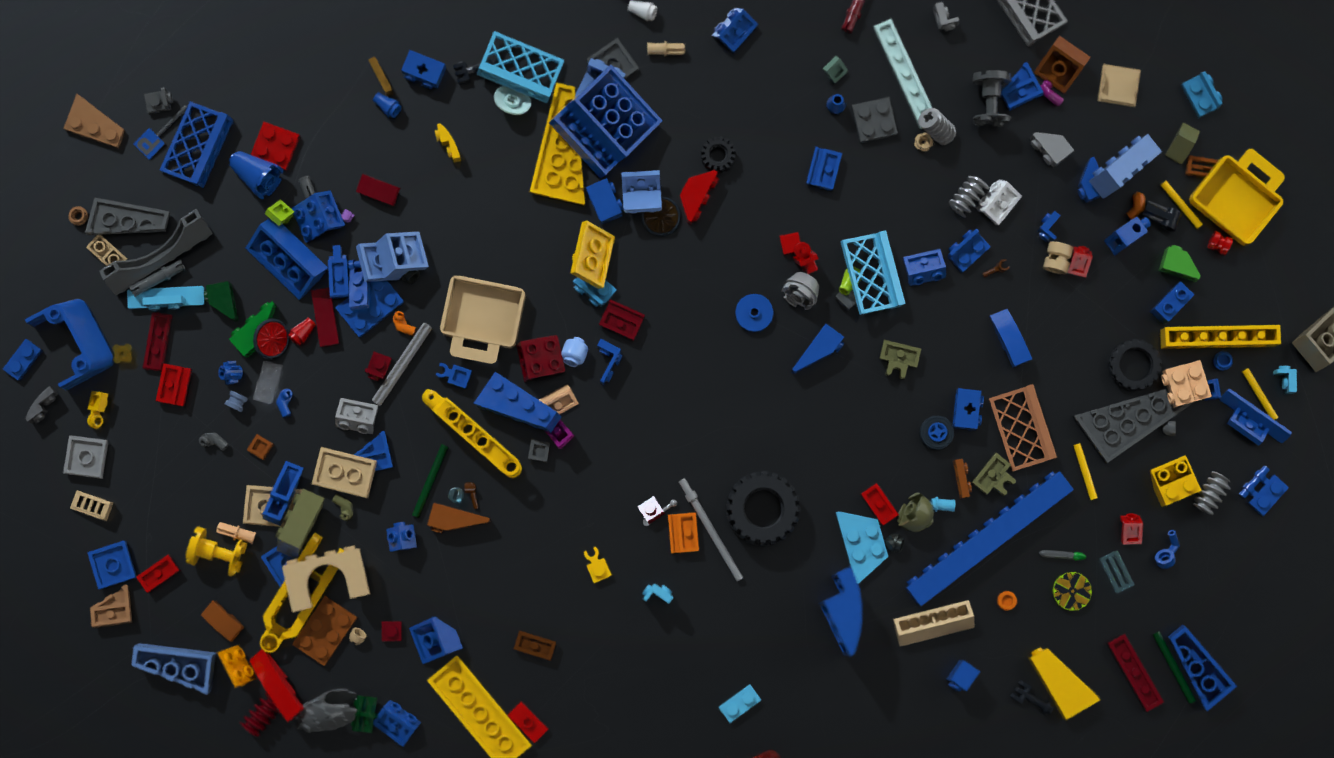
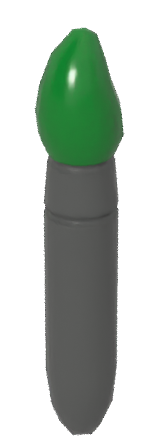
(1062, 555)

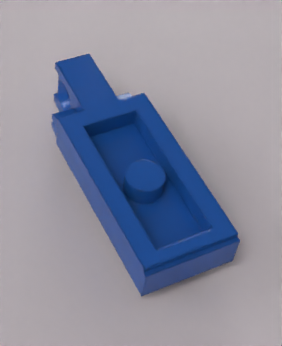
(338, 274)

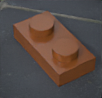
(961, 470)

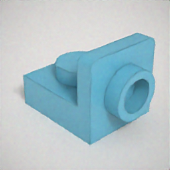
(1289, 383)

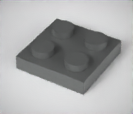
(874, 120)

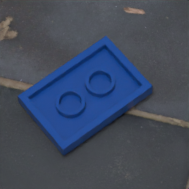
(382, 303)

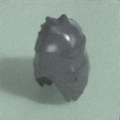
(327, 711)

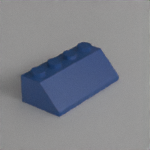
(286, 258)

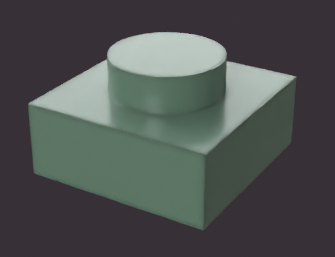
(835, 69)

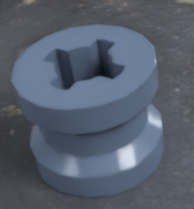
(236, 401)

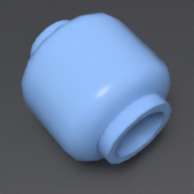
(574, 352)

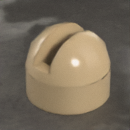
(357, 635)

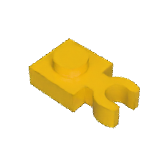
(598, 568)

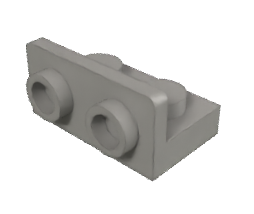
(356, 416)

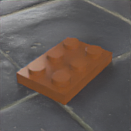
(324, 630)

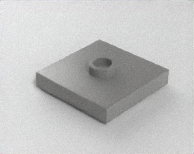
(85, 457)

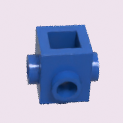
(401, 537)

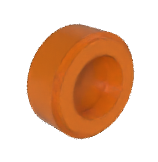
(1007, 600)

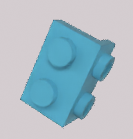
(663, 593)

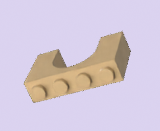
(298, 575)

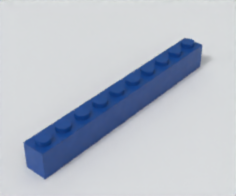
(989, 538)

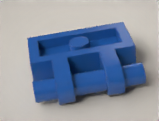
(1267, 495)

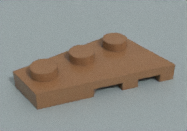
(93, 124)

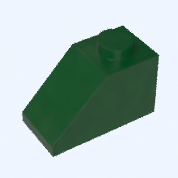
(222, 298)

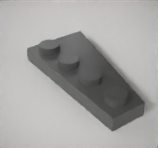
(121, 218)

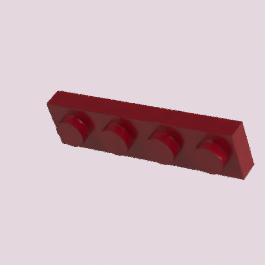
(1135, 672)

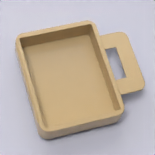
(481, 314)

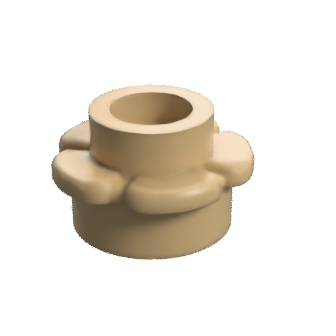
(923, 137)

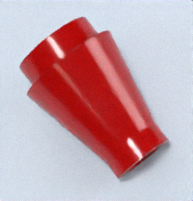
(301, 331)

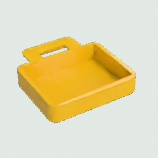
(1238, 198)

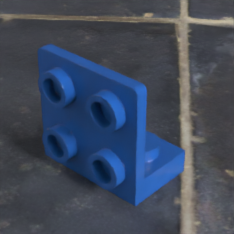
(317, 215)

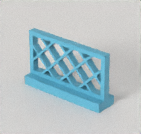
(516, 82)
(886, 266)

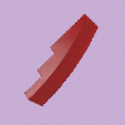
(275, 684)

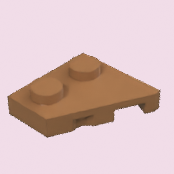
(112, 610)

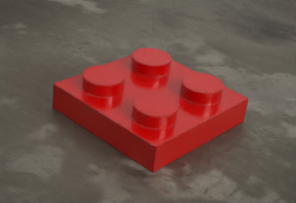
(275, 145)

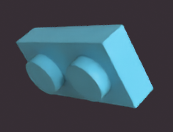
(739, 703)

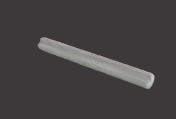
(401, 364)

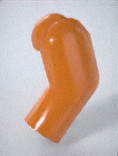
(1138, 205)
(401, 324)

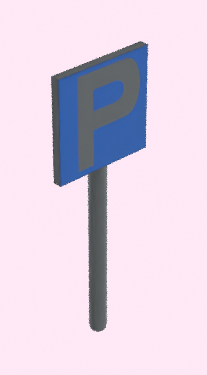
(150, 142)

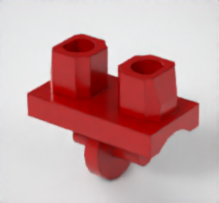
(805, 257)

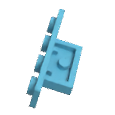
(167, 297)

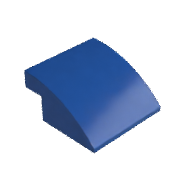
(605, 121)
(844, 611)

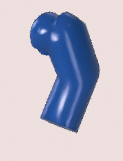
(283, 401)

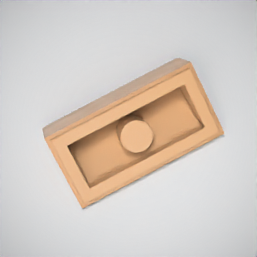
(560, 399)

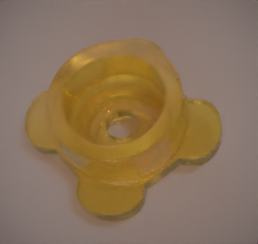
(127, 353)

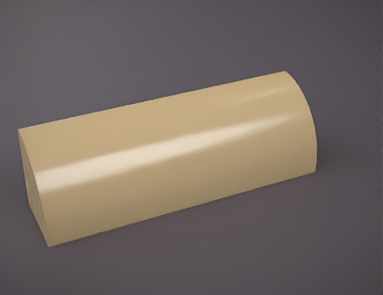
(934, 623)

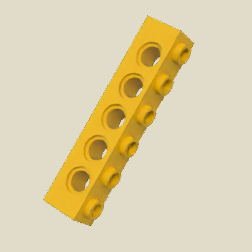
(1220, 336)

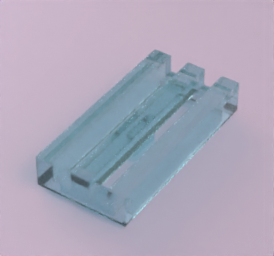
(1123, 586)

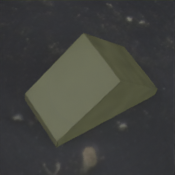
(1182, 143)

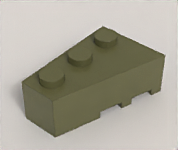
(299, 523)

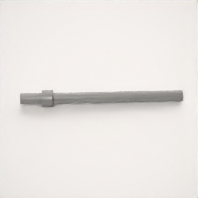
(691, 497)

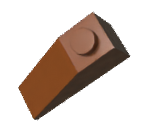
(451, 519)

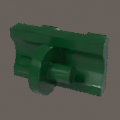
(365, 713)

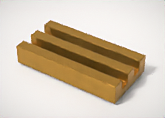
(381, 77)

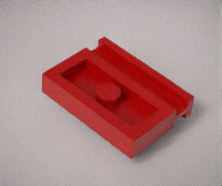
(173, 385)

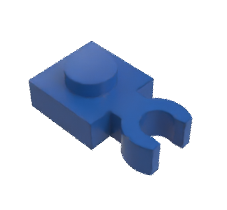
(457, 375)

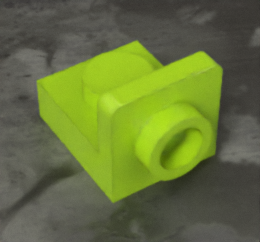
(280, 213)

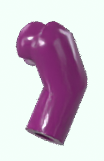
(1051, 95)

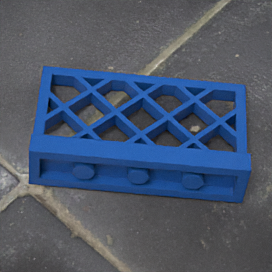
(210, 151)

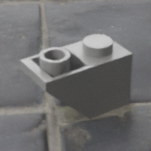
(1052, 146)

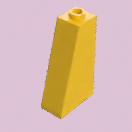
(1062, 684)

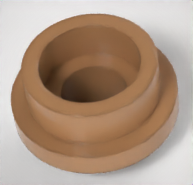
(72, 216)

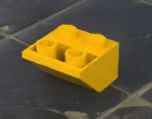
(1174, 481)

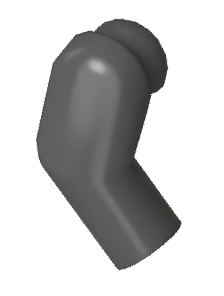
(213, 439)

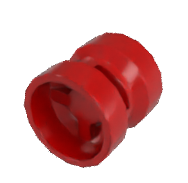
(1218, 241)

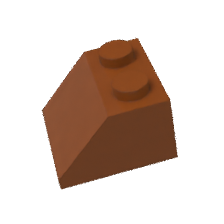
(1062, 64)

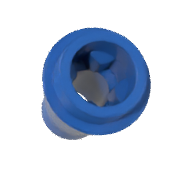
(388, 105)
(836, 107)

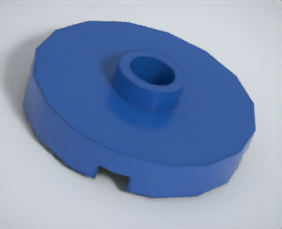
(747, 320)

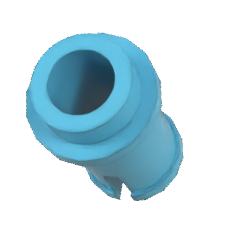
(943, 504)

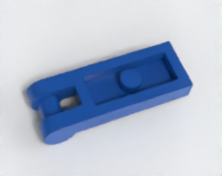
(358, 289)

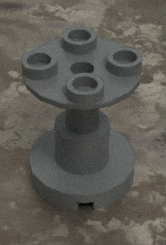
(991, 91)

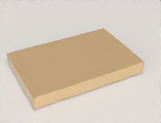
(344, 472)
(255, 503)

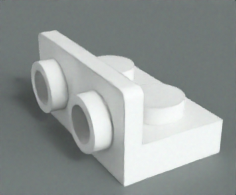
(998, 201)

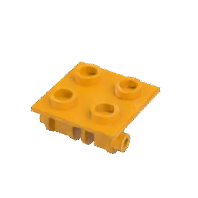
(237, 665)

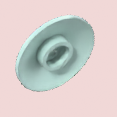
(512, 101)

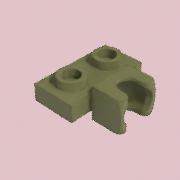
(899, 357)
(994, 476)

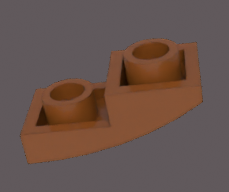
(222, 621)

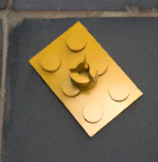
(592, 254)

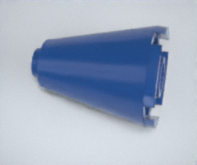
(256, 173)

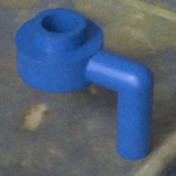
(1166, 558)

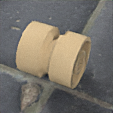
(1058, 257)

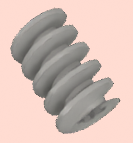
(937, 126)
(967, 195)
(1211, 494)

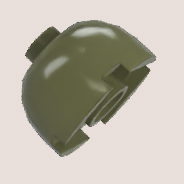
(916, 514)

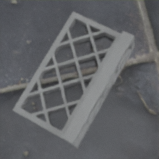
(1022, 22)

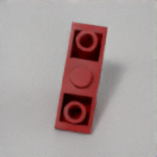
(696, 193)

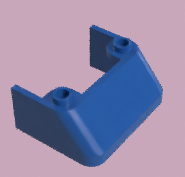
(95, 350)

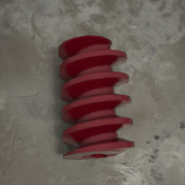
(261, 716)

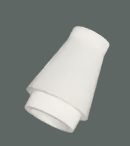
(643, 9)

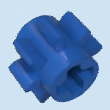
(230, 372)

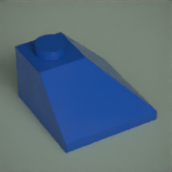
(434, 639)

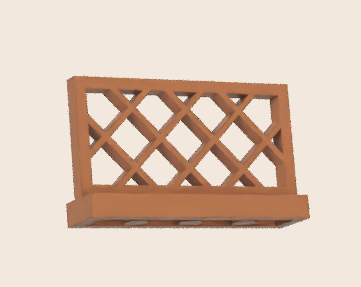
(1039, 423)

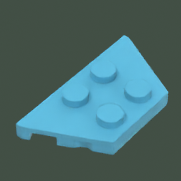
(862, 543)

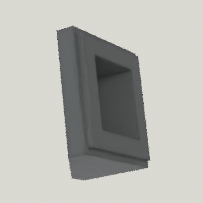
(846, 301)

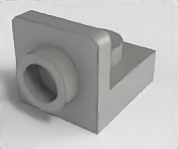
(941, 15)

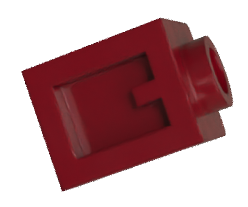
(378, 366)

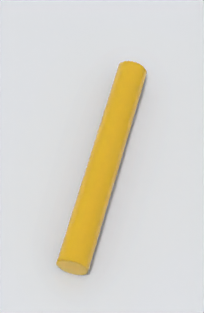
(1181, 204)
(1259, 393)
(1085, 471)

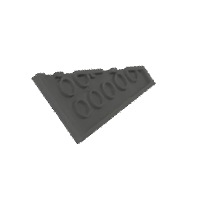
(1127, 422)

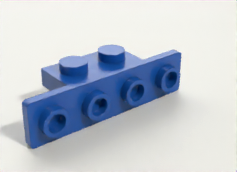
(1252, 421)

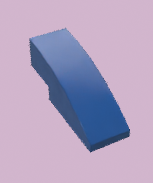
(1010, 338)
(282, 493)

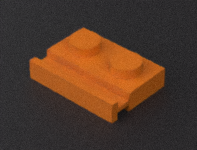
(683, 532)

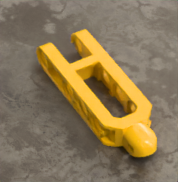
(491, 450)
(276, 633)

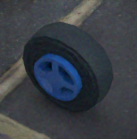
(936, 432)

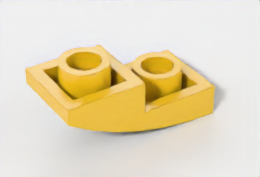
(446, 139)

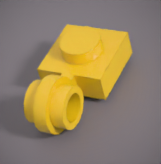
(97, 404)

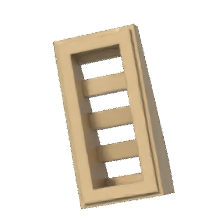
(105, 511)

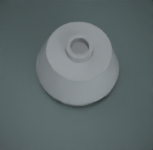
(801, 290)

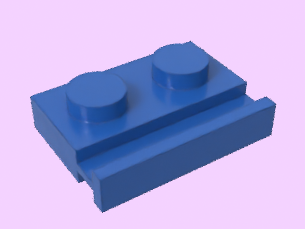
(824, 168)

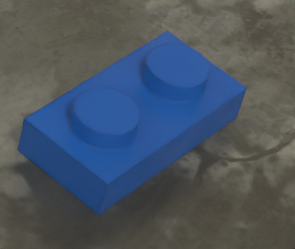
(22, 359)

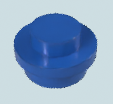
(1223, 360)

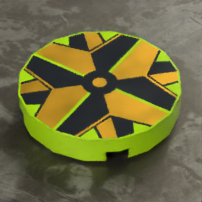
(1072, 591)

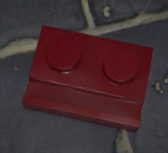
(621, 320)

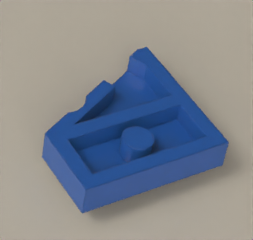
(1022, 88)
(378, 450)

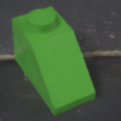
(1179, 264)

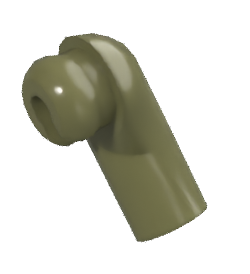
(345, 505)

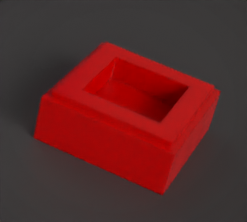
(788, 242)

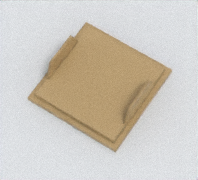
(1119, 85)

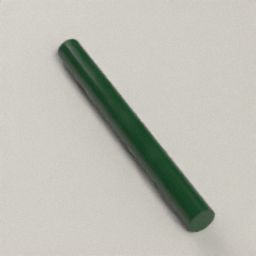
(430, 480)
(1174, 667)

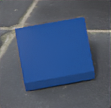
(1214, 389)

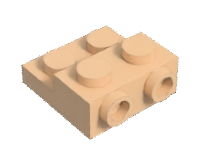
(1186, 384)

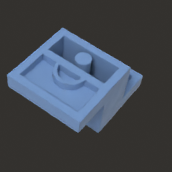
(392, 256)

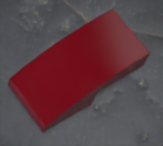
(378, 189)

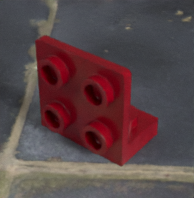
(540, 357)

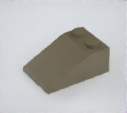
(1317, 342)

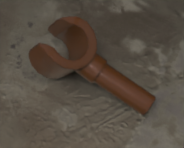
(998, 267)
(470, 487)

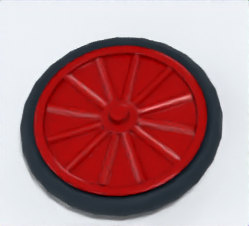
(271, 338)

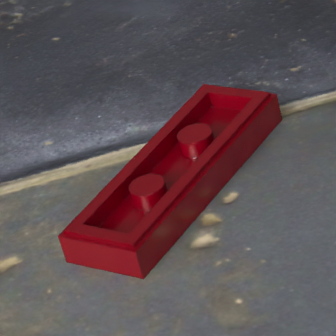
(325, 317)
(157, 341)

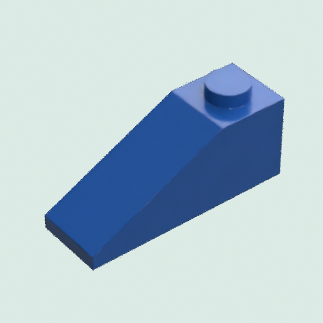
(822, 346)

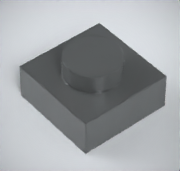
(539, 450)

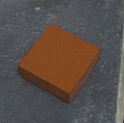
(260, 447)

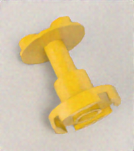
(208, 549)

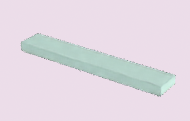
(902, 68)

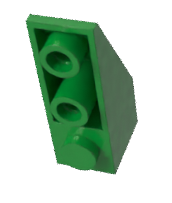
(243, 337)

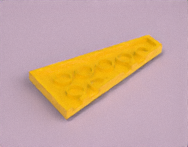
(558, 165)

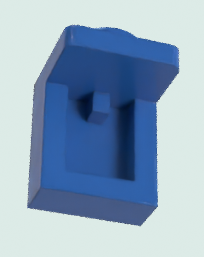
(1047, 222)

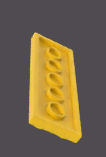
(478, 711)

